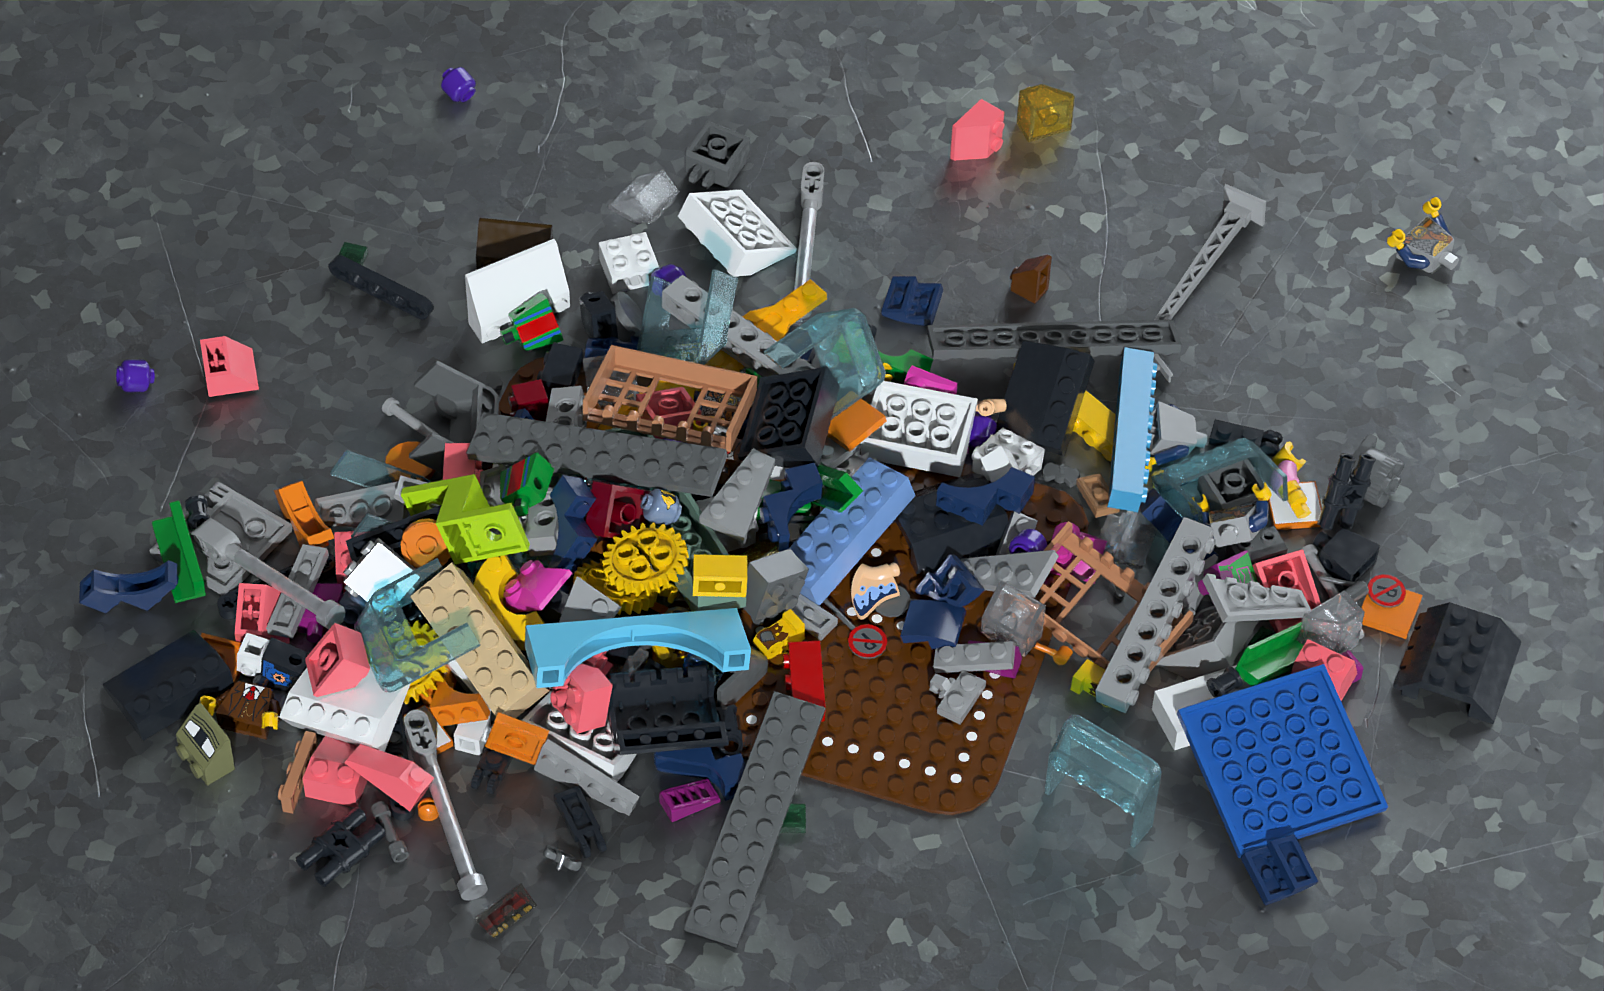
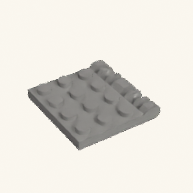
(253, 525)

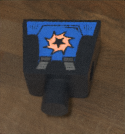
(282, 664)

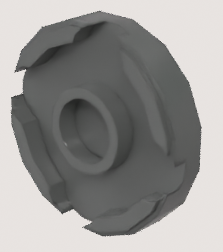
(628, 312)

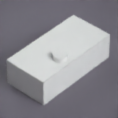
(1178, 696)

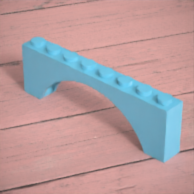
(710, 634)

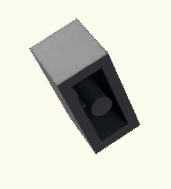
(561, 367)

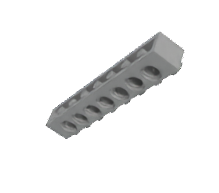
(744, 340)
(542, 520)
(1188, 536)

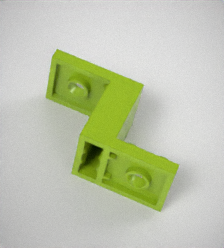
(467, 519)

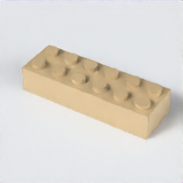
(496, 666)

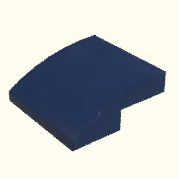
(912, 301)
(933, 622)
(1279, 869)

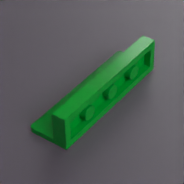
(838, 489)
(177, 547)
(1270, 656)

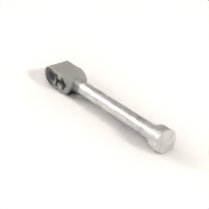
(811, 200)
(221, 543)
(471, 883)

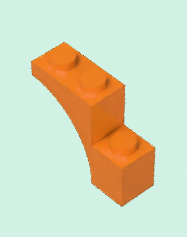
(304, 519)
(453, 706)

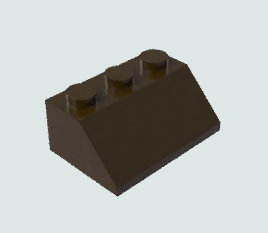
(506, 238)

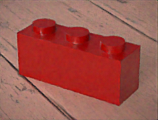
(805, 672)

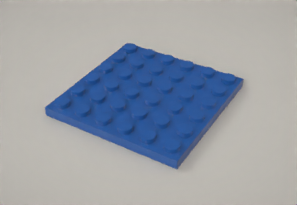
(1281, 759)

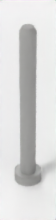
(391, 407)
(1310, 553)

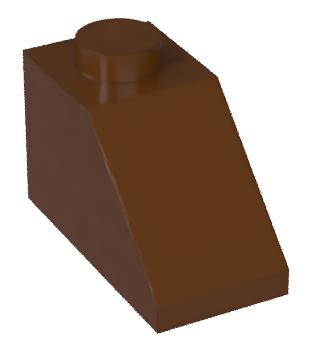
(1032, 278)

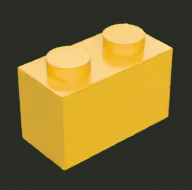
(720, 575)

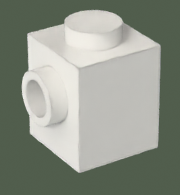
(997, 463)
(251, 654)
(472, 736)

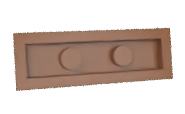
(291, 790)

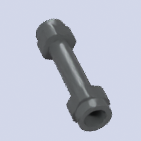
(396, 847)

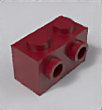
(531, 397)

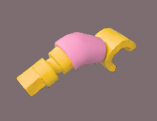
(1290, 466)

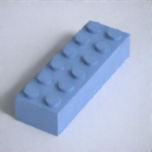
(840, 540)

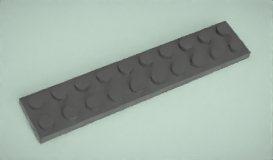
(1092, 337)
(599, 454)
(754, 820)

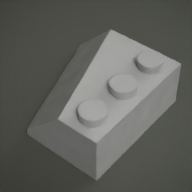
(1207, 645)

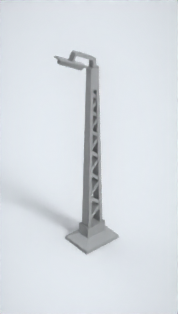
(1239, 209)

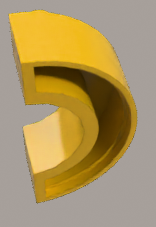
(491, 584)

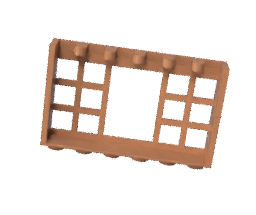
(674, 371)
(1123, 579)

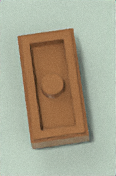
(1095, 493)

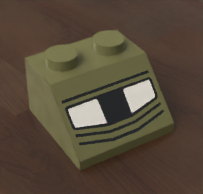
(204, 746)

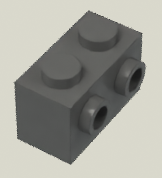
(1264, 546)

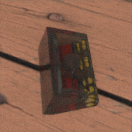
(506, 911)

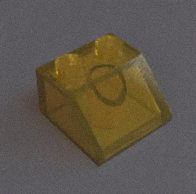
(1044, 111)

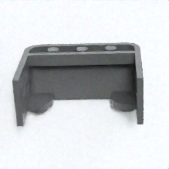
(459, 400)
(740, 681)

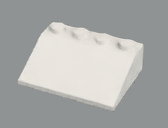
(735, 231)
(510, 283)
(922, 428)
(351, 715)
(592, 746)

